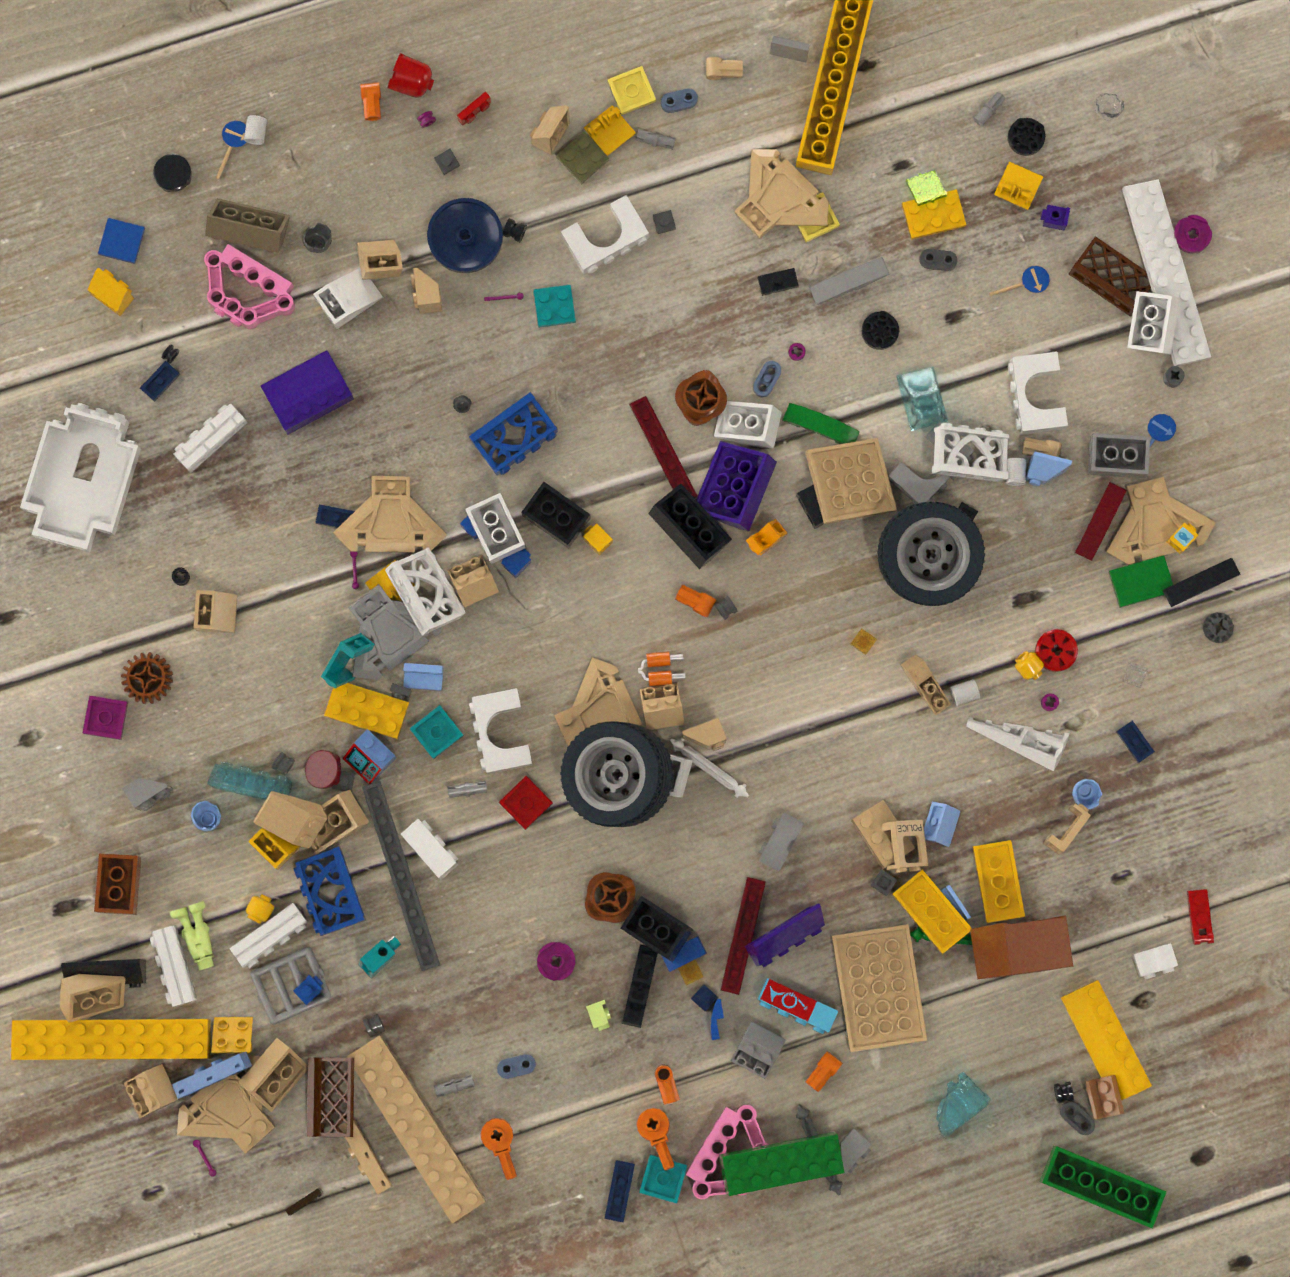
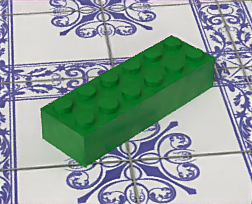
(781, 1163)
(1103, 1186)

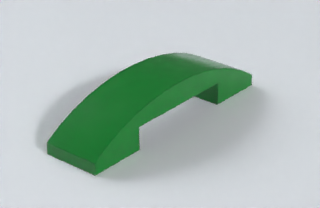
(820, 424)

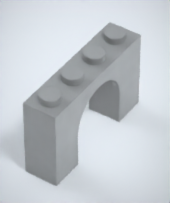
(920, 489)

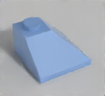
(1045, 468)

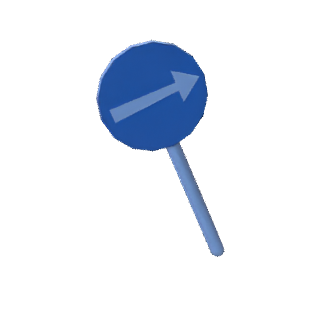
(1161, 428)

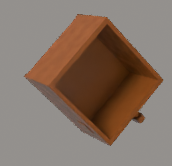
(1021, 947)

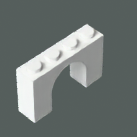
(590, 256)
(1030, 418)
(485, 709)

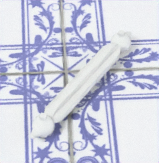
(709, 767)

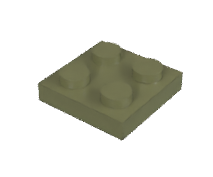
(582, 157)

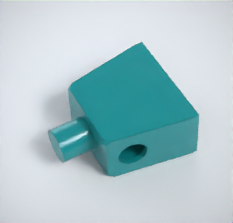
(373, 962)

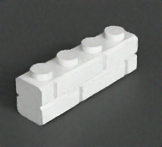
(210, 437)
(268, 935)
(174, 966)

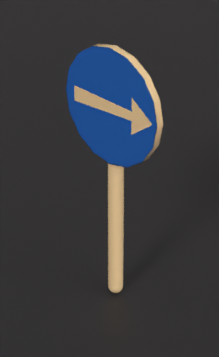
(233, 136)
(1034, 279)

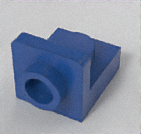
(309, 989)

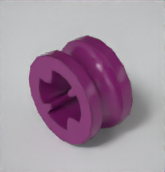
(426, 119)
(793, 356)
(1055, 704)

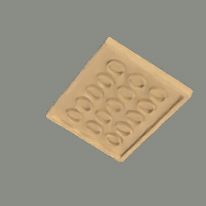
(879, 988)

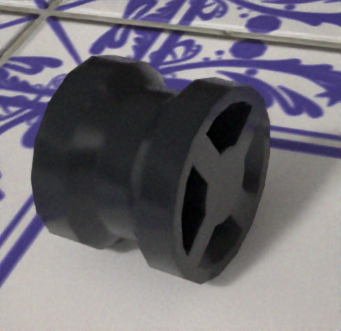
(1063, 1092)

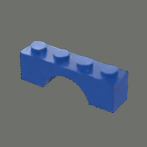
(514, 564)

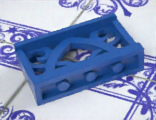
(520, 408)
(351, 907)

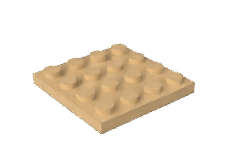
(850, 481)

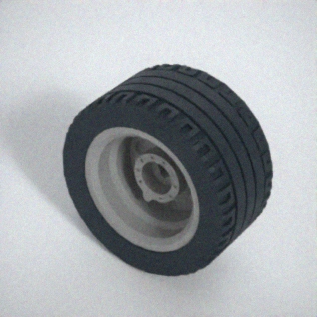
(963, 561)
(586, 789)

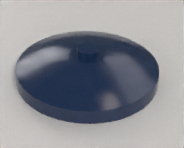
(465, 235)

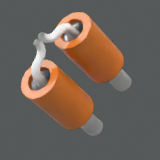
(661, 677)

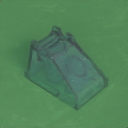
(922, 398)
(960, 1105)

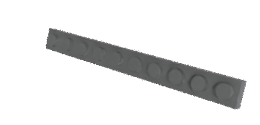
(401, 876)

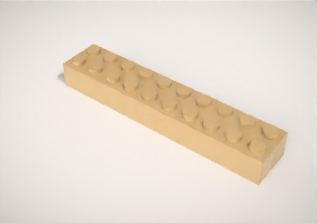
(416, 1129)

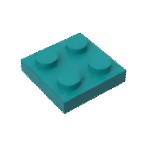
(554, 306)
(436, 732)
(661, 1182)

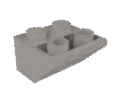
(145, 792)
(758, 1050)

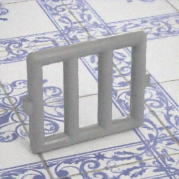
(291, 961)

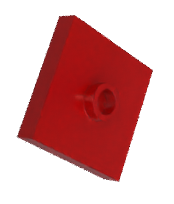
(525, 802)

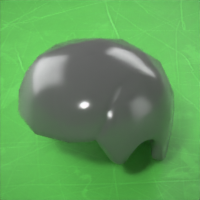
(317, 238)

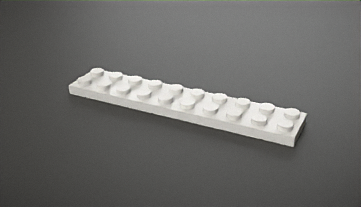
(1166, 267)

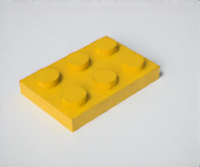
(934, 217)

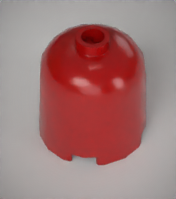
(411, 77)

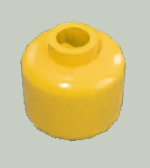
(1029, 665)
(259, 909)

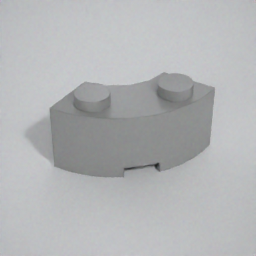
(779, 845)

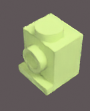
(599, 1015)

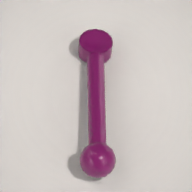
(519, 296)
(355, 585)
(212, 1172)

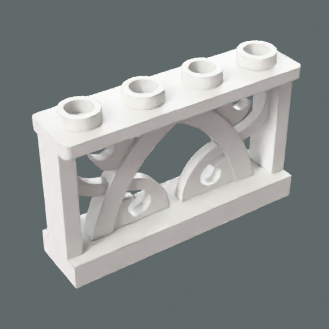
(974, 435)
(436, 577)

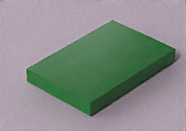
(1140, 581)

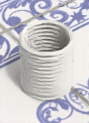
(255, 129)
(1017, 471)
(965, 692)

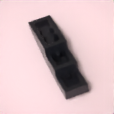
(1201, 582)
(640, 986)

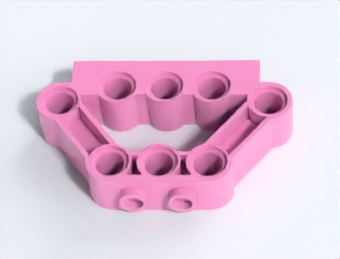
(261, 312)
(730, 1118)

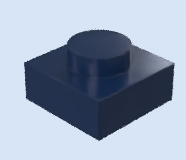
(704, 998)

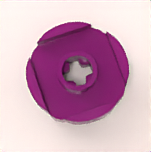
(1201, 229)
(558, 950)

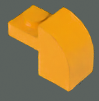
(766, 537)

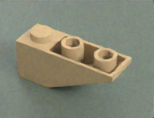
(925, 684)

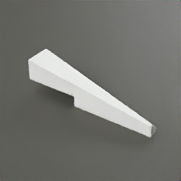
(1035, 745)

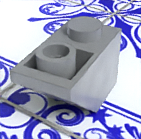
(852, 1148)

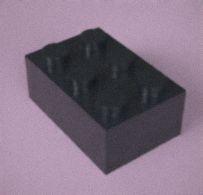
(556, 515)
(656, 929)

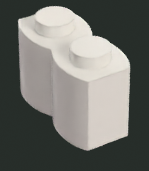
(1155, 960)

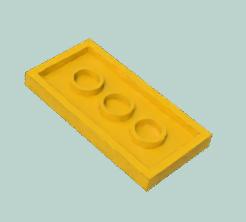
(367, 709)
(998, 881)
(932, 911)

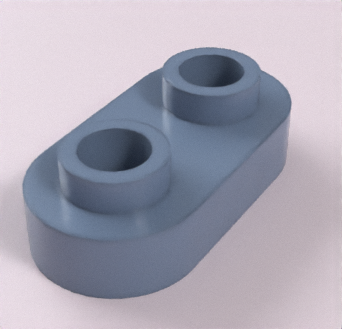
(680, 102)
(767, 379)
(516, 1066)

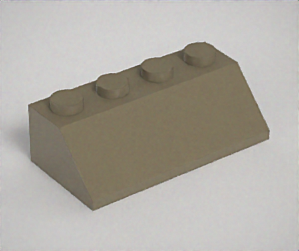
(247, 225)

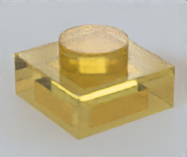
(863, 641)
(690, 972)

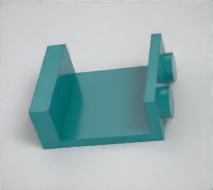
(335, 672)

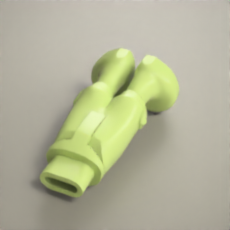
(196, 939)

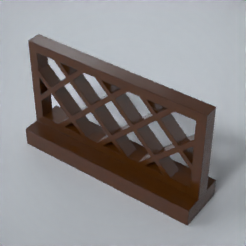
(1101, 286)
(318, 1097)

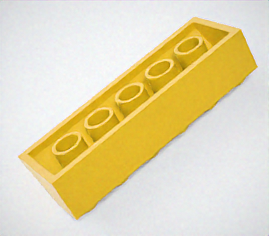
(1105, 1038)

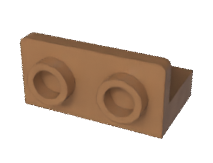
(1104, 1097)

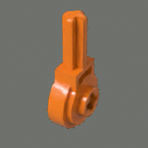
(658, 1136)
(500, 1147)

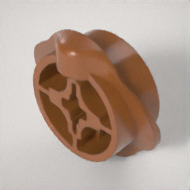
(705, 379)
(626, 885)

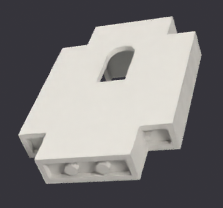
(74, 508)

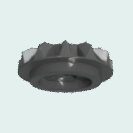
(1210, 631)

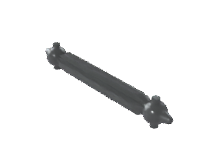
(810, 1130)

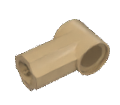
(718, 68)
(1047, 447)

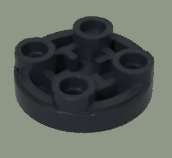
(1026, 136)
(172, 173)
(880, 330)

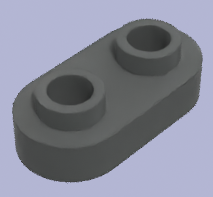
(938, 261)
(1077, 1118)

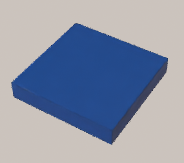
(121, 240)

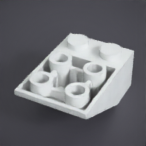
(347, 297)

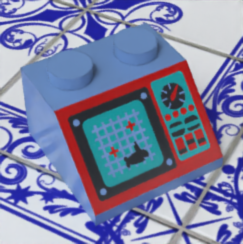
(369, 757)

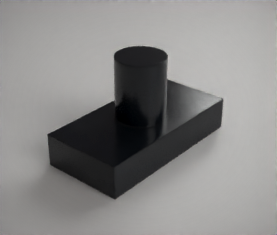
(778, 281)

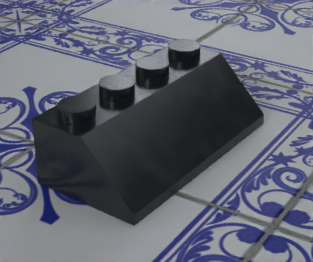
(689, 526)
(132, 969)

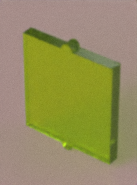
(926, 188)

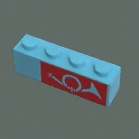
(797, 1005)

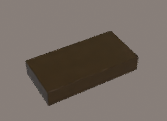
(304, 1201)

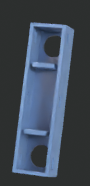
(206, 1077)

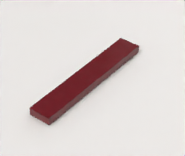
(660, 444)
(743, 935)

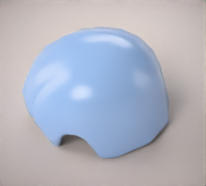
(1087, 793)
(205, 816)

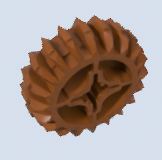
(147, 670)

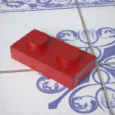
(468, 114)

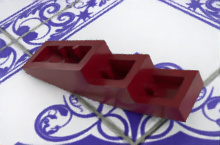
(1100, 521)

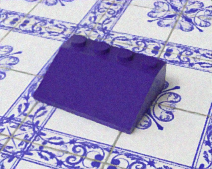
(307, 392)
(736, 484)
(785, 935)

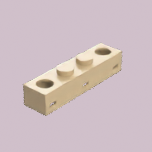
(368, 1165)

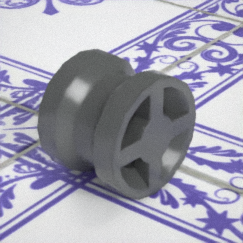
(1173, 380)
(726, 607)
(283, 763)
(374, 1025)

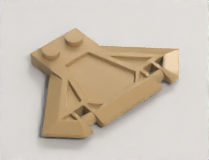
(779, 196)
(389, 520)
(1153, 521)
(597, 703)
(226, 1113)

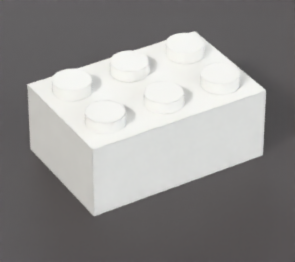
(1153, 322)
(495, 528)
(430, 848)

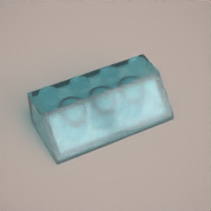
(247, 783)

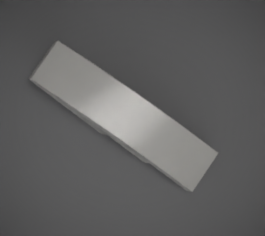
(849, 280)

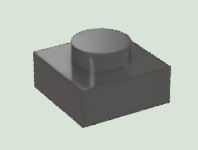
(446, 161)
(664, 222)
(400, 691)
(346, 781)
(883, 882)

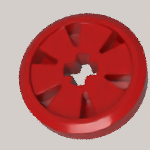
(1063, 641)

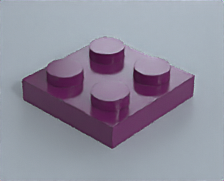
(105, 717)

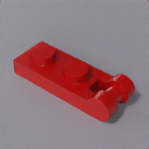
(1200, 916)

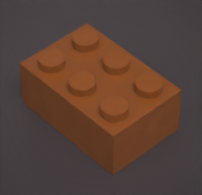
(117, 884)

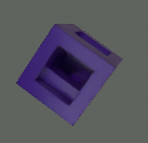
(1056, 223)

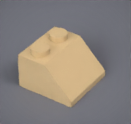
(706, 735)

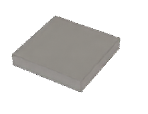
(789, 49)

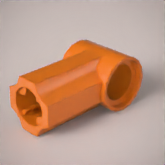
(371, 99)
(700, 602)
(827, 1067)
(667, 1086)

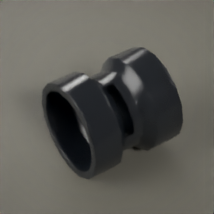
(514, 230)

